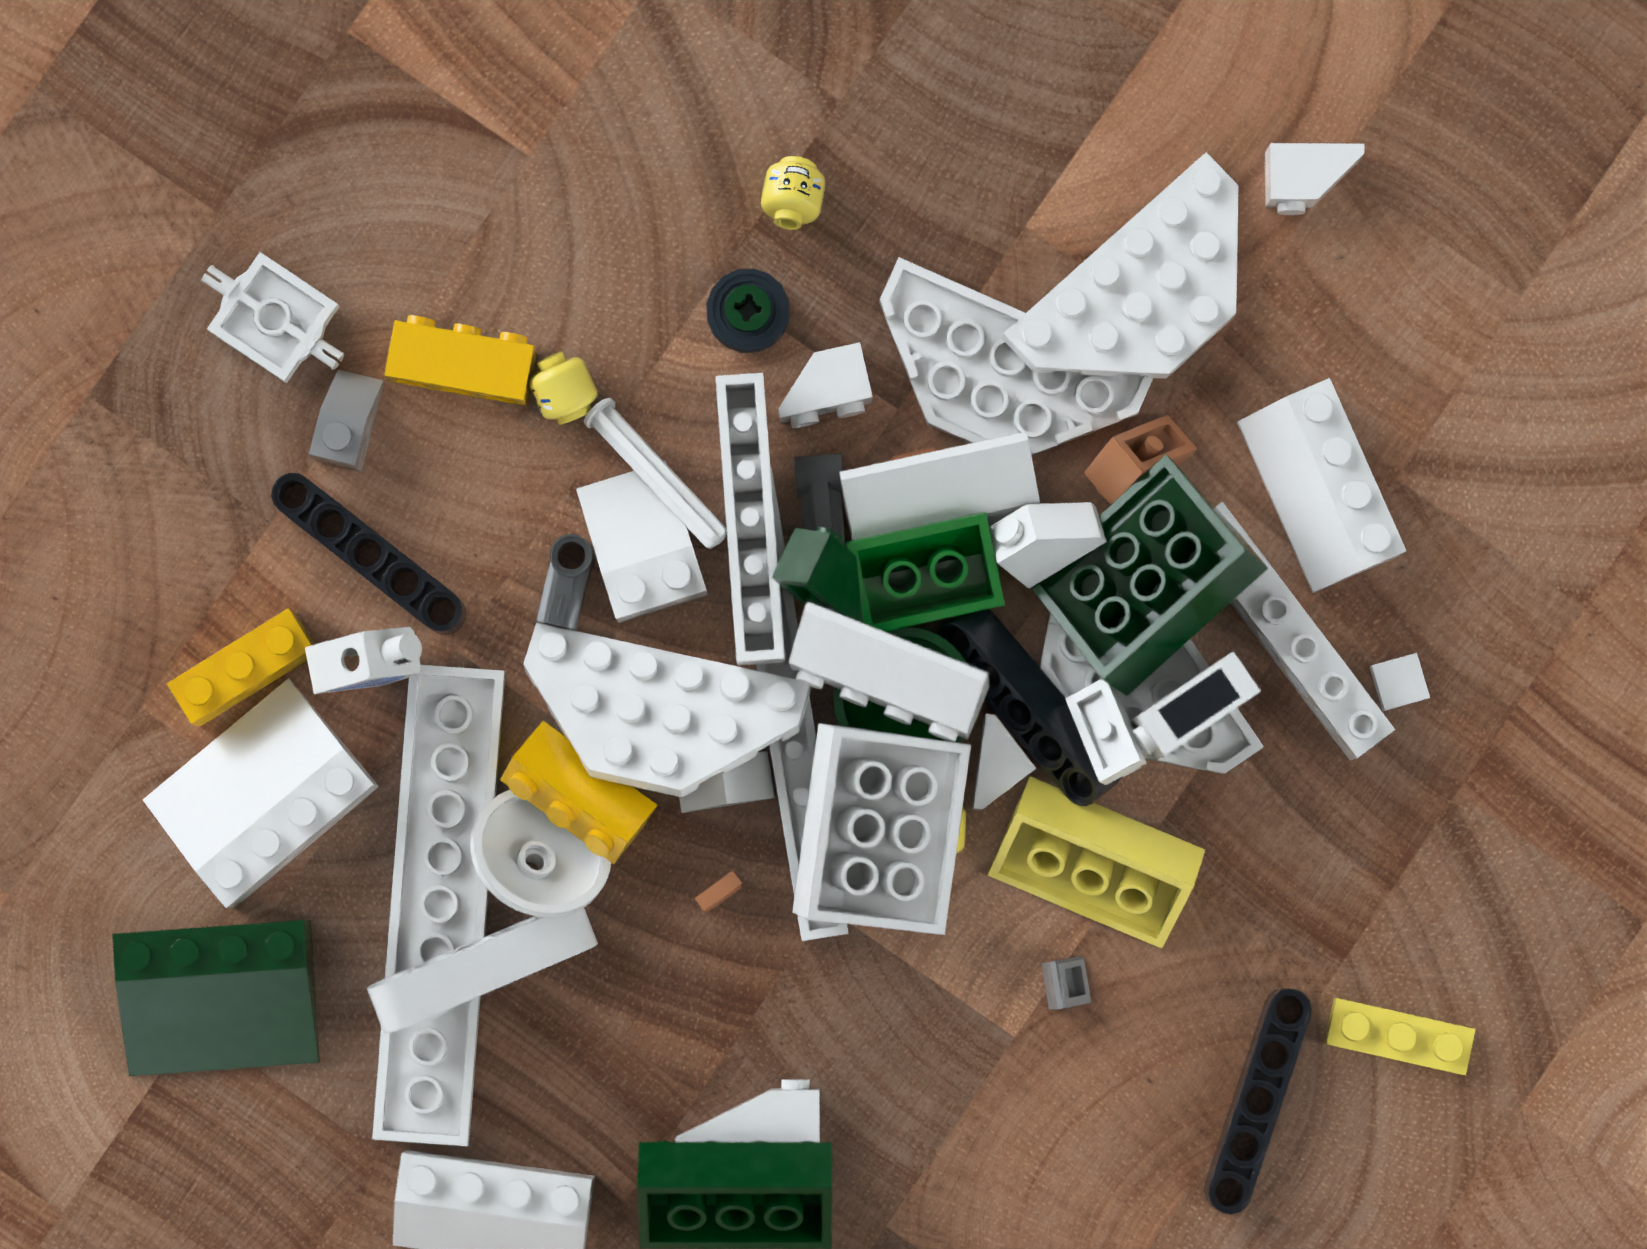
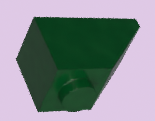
(821, 572)

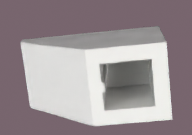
(829, 383)

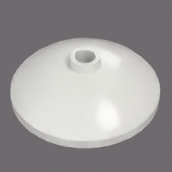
(518, 832)

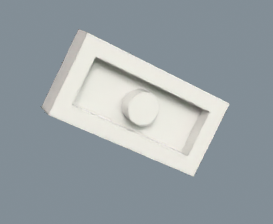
(1105, 731)

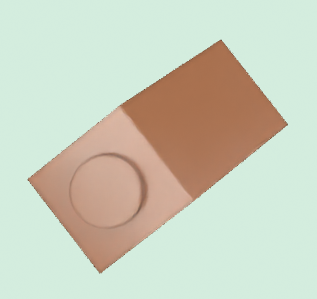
(1134, 453)

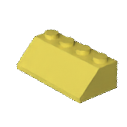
(1097, 863)

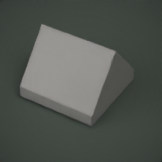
(1066, 983)

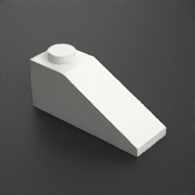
(773, 1116)

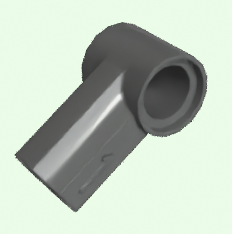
(820, 491)
(565, 587)

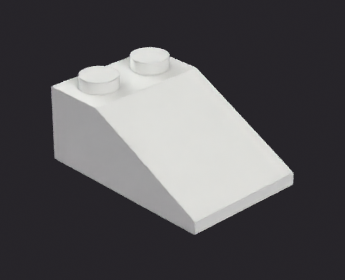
(639, 547)

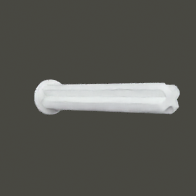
(655, 473)

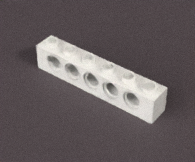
(750, 519)
(1309, 659)

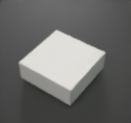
(1399, 682)

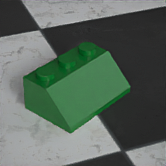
(927, 573)

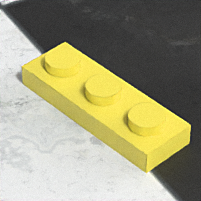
(1399, 1036)

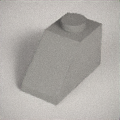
(346, 420)

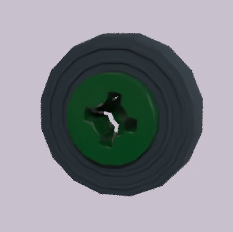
(746, 327)

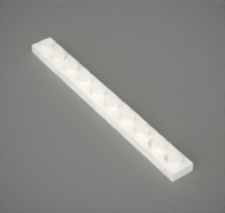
(794, 756)

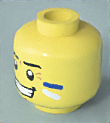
(793, 192)
(562, 388)

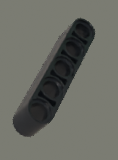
(355, 535)
(1027, 703)
(1262, 1124)

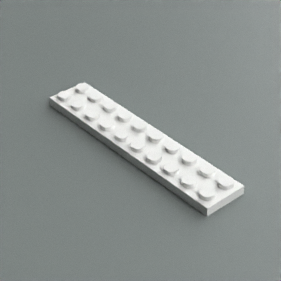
(438, 896)

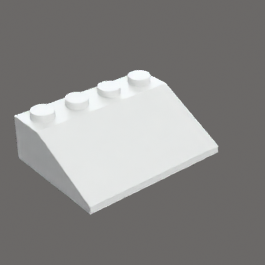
(260, 794)
(881, 829)

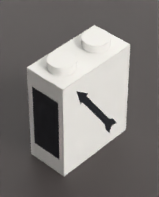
(1193, 707)

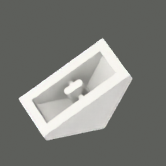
(999, 763)
(741, 785)

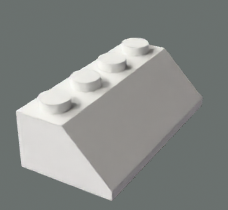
(1321, 485)
(940, 486)
(887, 672)
(488, 1205)

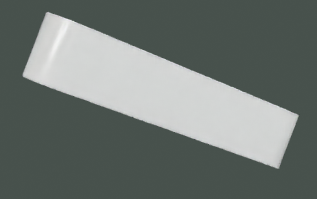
(479, 968)

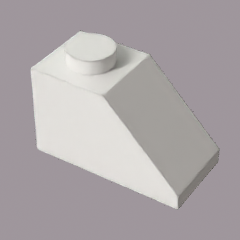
(1304, 172)
(1045, 539)

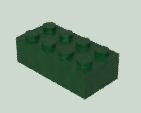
(735, 1195)

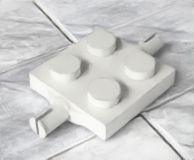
(273, 317)

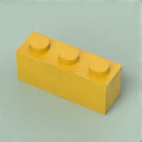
(460, 360)
(242, 668)
(592, 809)

